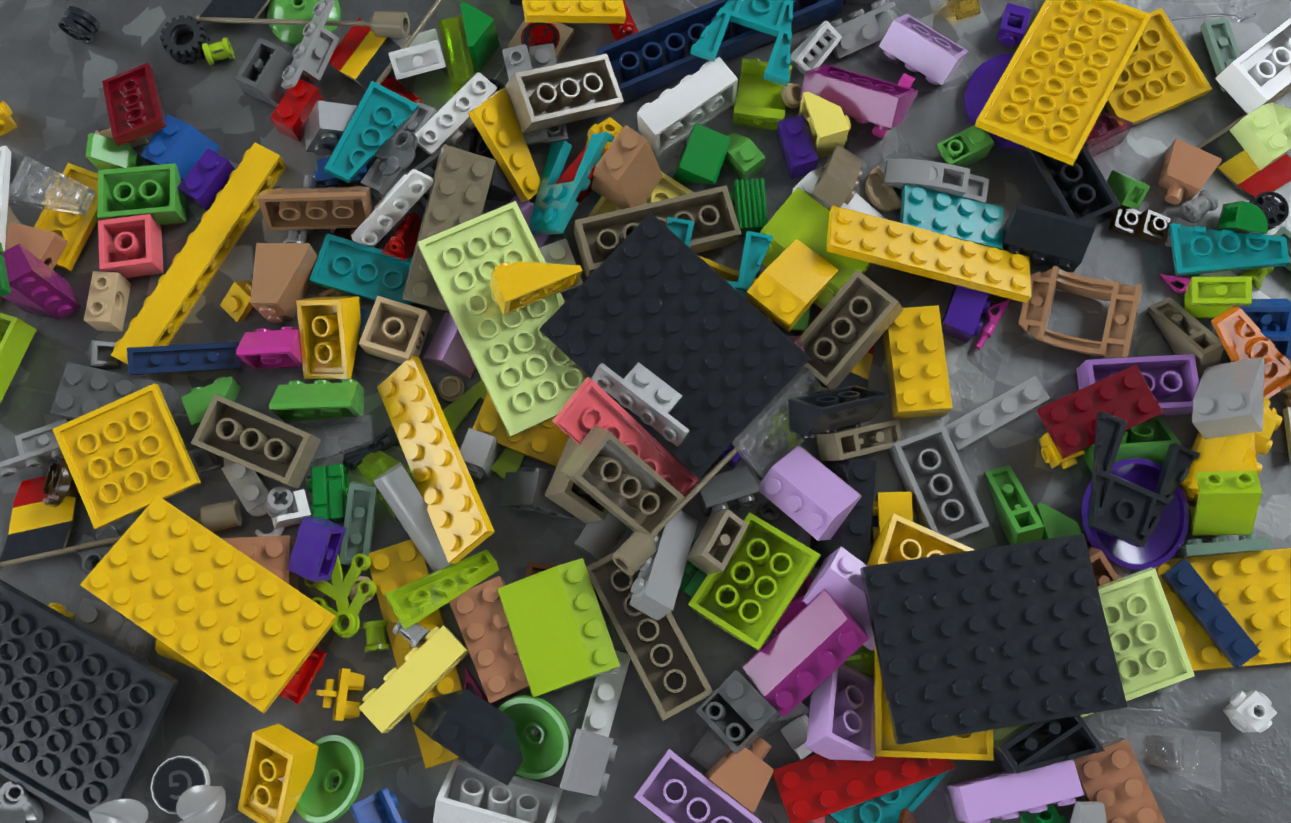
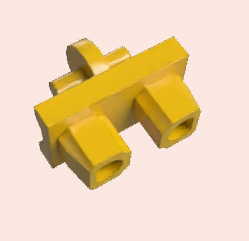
(342, 708)

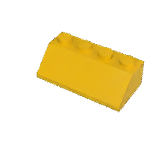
(908, 541)

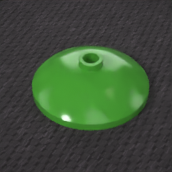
(288, 9)
(544, 750)
(334, 780)

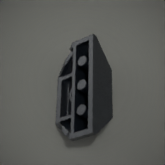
(473, 733)

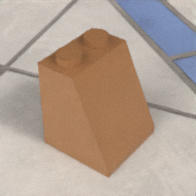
(627, 170)
(281, 278)

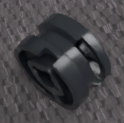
(79, 24)
(1274, 211)

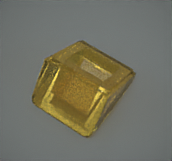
(965, 8)

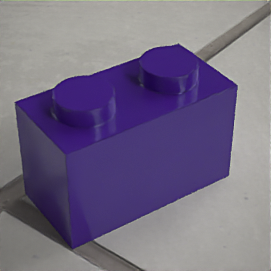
(796, 146)
(206, 179)
(964, 312)
(316, 548)

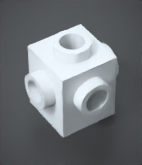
(1250, 711)

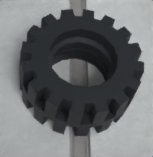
(176, 30)

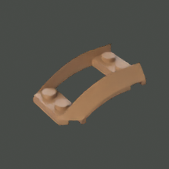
(1120, 317)

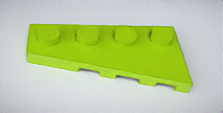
(435, 590)

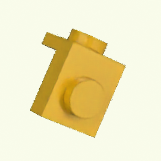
(238, 300)

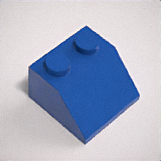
(179, 145)

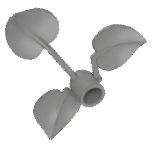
(194, 805)

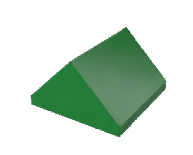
(480, 35)
(701, 156)

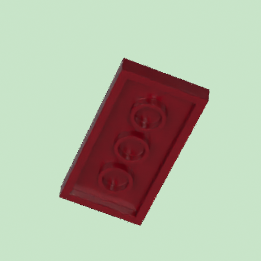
(133, 104)
(1073, 417)

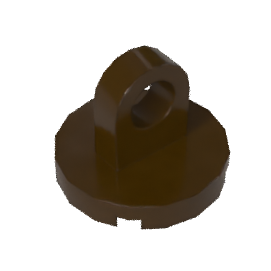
(59, 483)

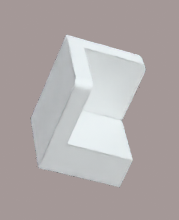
(297, 510)
(796, 735)

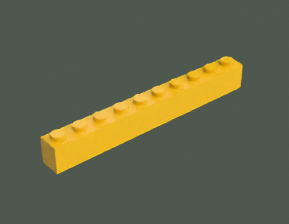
(203, 253)

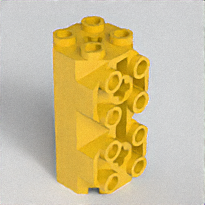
(1231, 452)

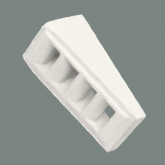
(810, 43)

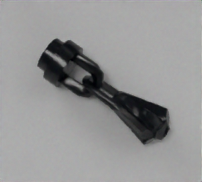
(354, 458)

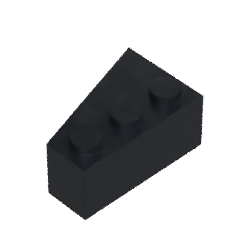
(1045, 744)

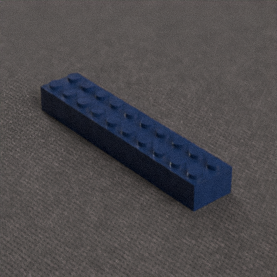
(663, 51)

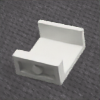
(420, 57)

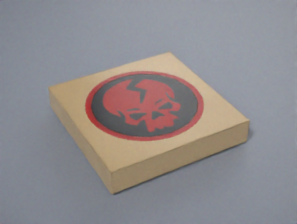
(543, 33)

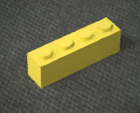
(414, 679)

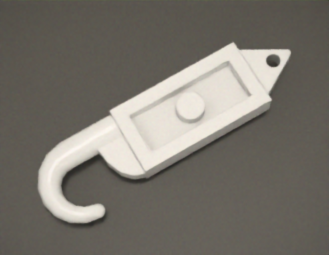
(250, 491)

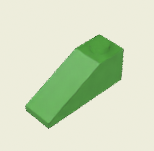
(1013, 506)

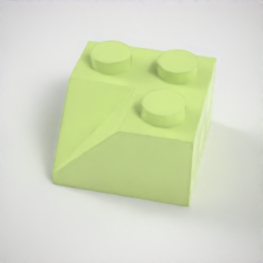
(1265, 133)

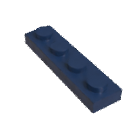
(183, 358)
(1210, 613)

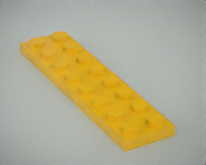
(928, 254)
(435, 460)
(390, 570)

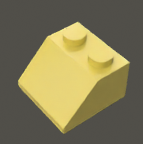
(825, 123)

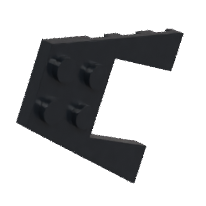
(1121, 506)

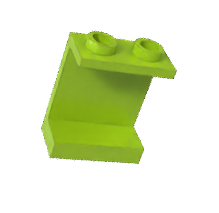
(758, 100)
(1214, 295)
(1226, 503)

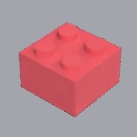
(131, 246)

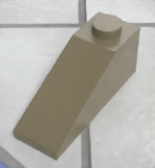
(1186, 334)
(858, 440)

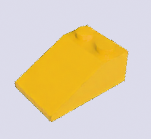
(528, 282)
(791, 284)
(328, 336)
(276, 774)

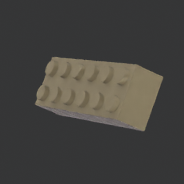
(454, 198)
(709, 209)
(653, 646)

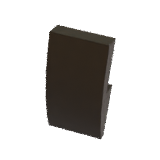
(1140, 225)

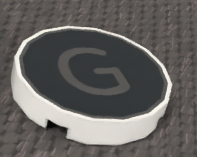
(174, 778)

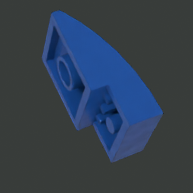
(1273, 320)

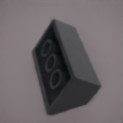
(1079, 187)
(856, 528)

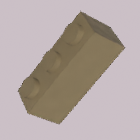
(838, 177)

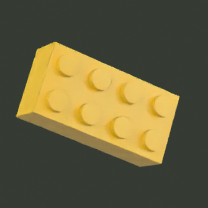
(917, 364)

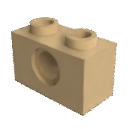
(107, 301)

